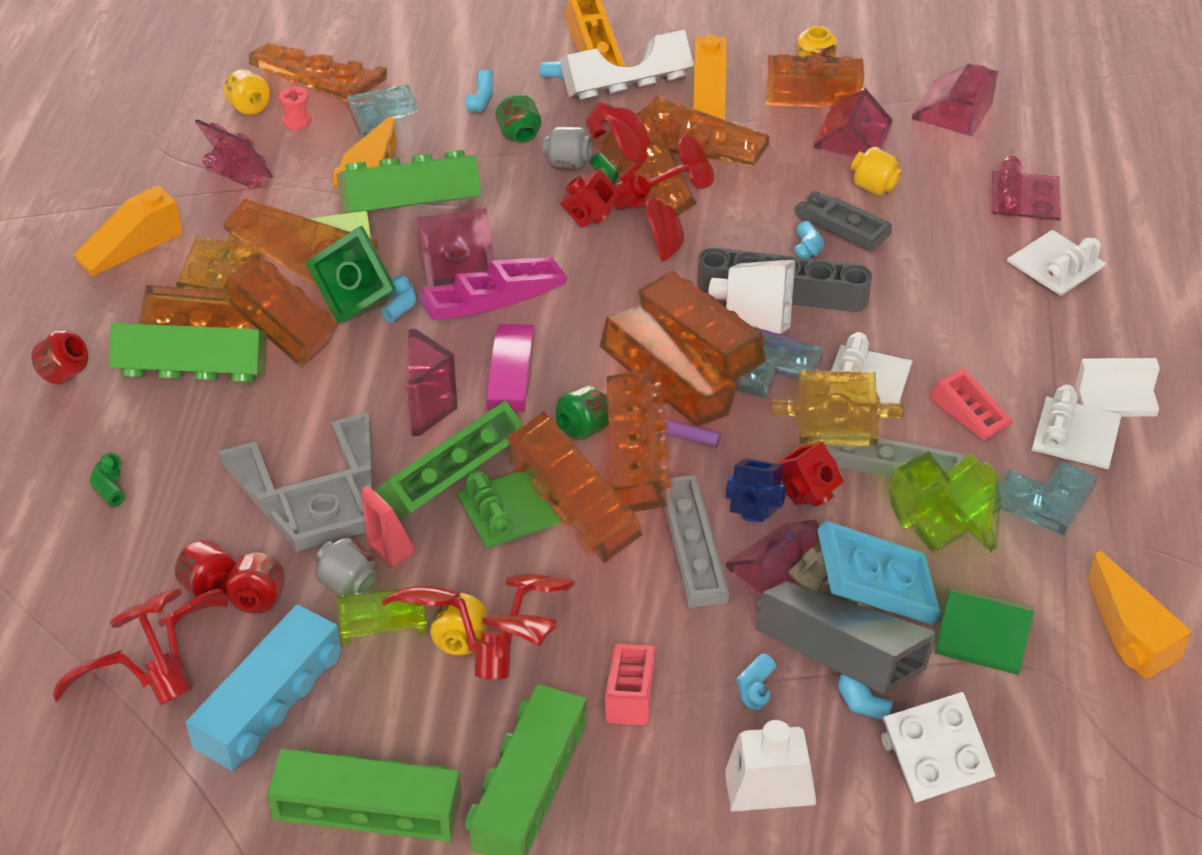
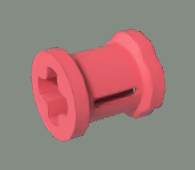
(294, 102)

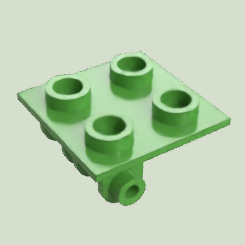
(504, 507)

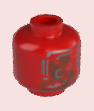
(59, 356)
(203, 567)
(254, 583)

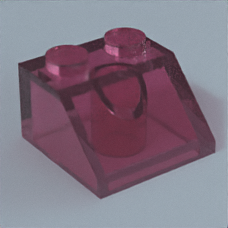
(958, 99)
(454, 245)

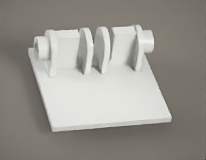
(1059, 261)
(890, 370)
(1076, 430)
(937, 747)

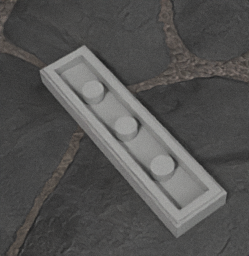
(887, 456)
(694, 544)

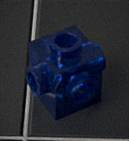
(756, 489)

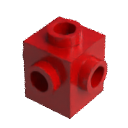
(587, 204)
(810, 474)

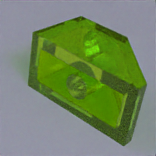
(976, 499)

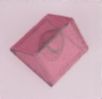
(854, 125)
(429, 382)
(773, 556)

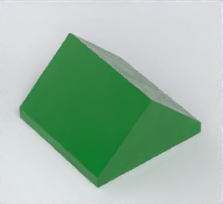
(351, 276)
(984, 630)

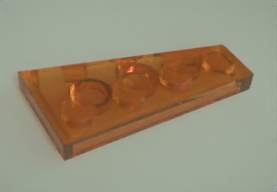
(317, 70)
(718, 137)
(671, 191)

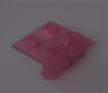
(233, 156)
(1024, 193)

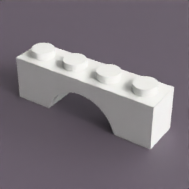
(590, 72)

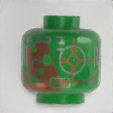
(518, 118)
(582, 412)

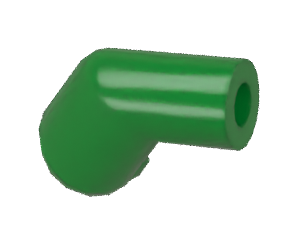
(600, 161)
(105, 477)

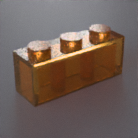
(812, 80)
(280, 309)

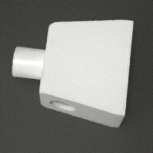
(759, 293)
(770, 769)

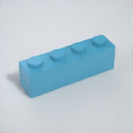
(264, 687)

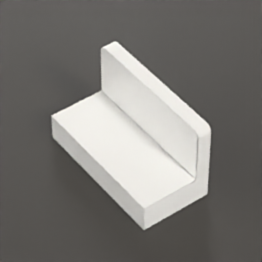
(1119, 385)

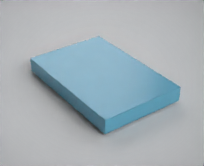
(878, 573)

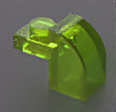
(919, 501)

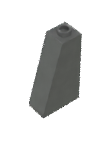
(845, 636)

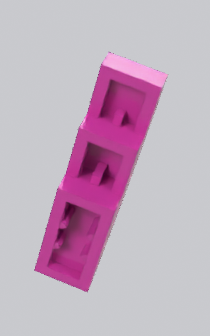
(501, 286)
(511, 366)

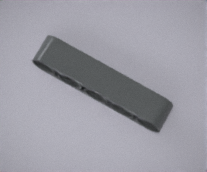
(815, 281)

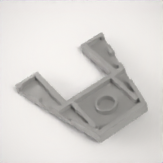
(317, 508)

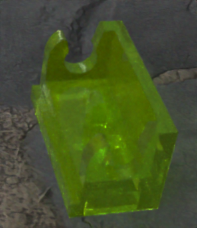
(364, 615)

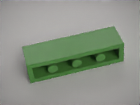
(408, 183)
(188, 350)
(449, 461)
(528, 773)
(365, 794)

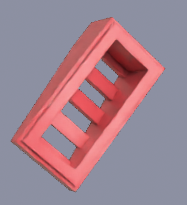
(969, 389)
(384, 529)
(630, 686)

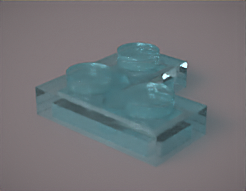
(374, 107)
(782, 358)
(1051, 504)

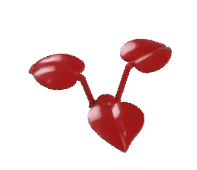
(634, 141)
(494, 646)
(164, 672)

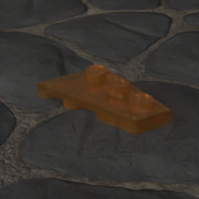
(188, 308)

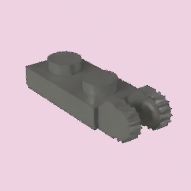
(844, 220)

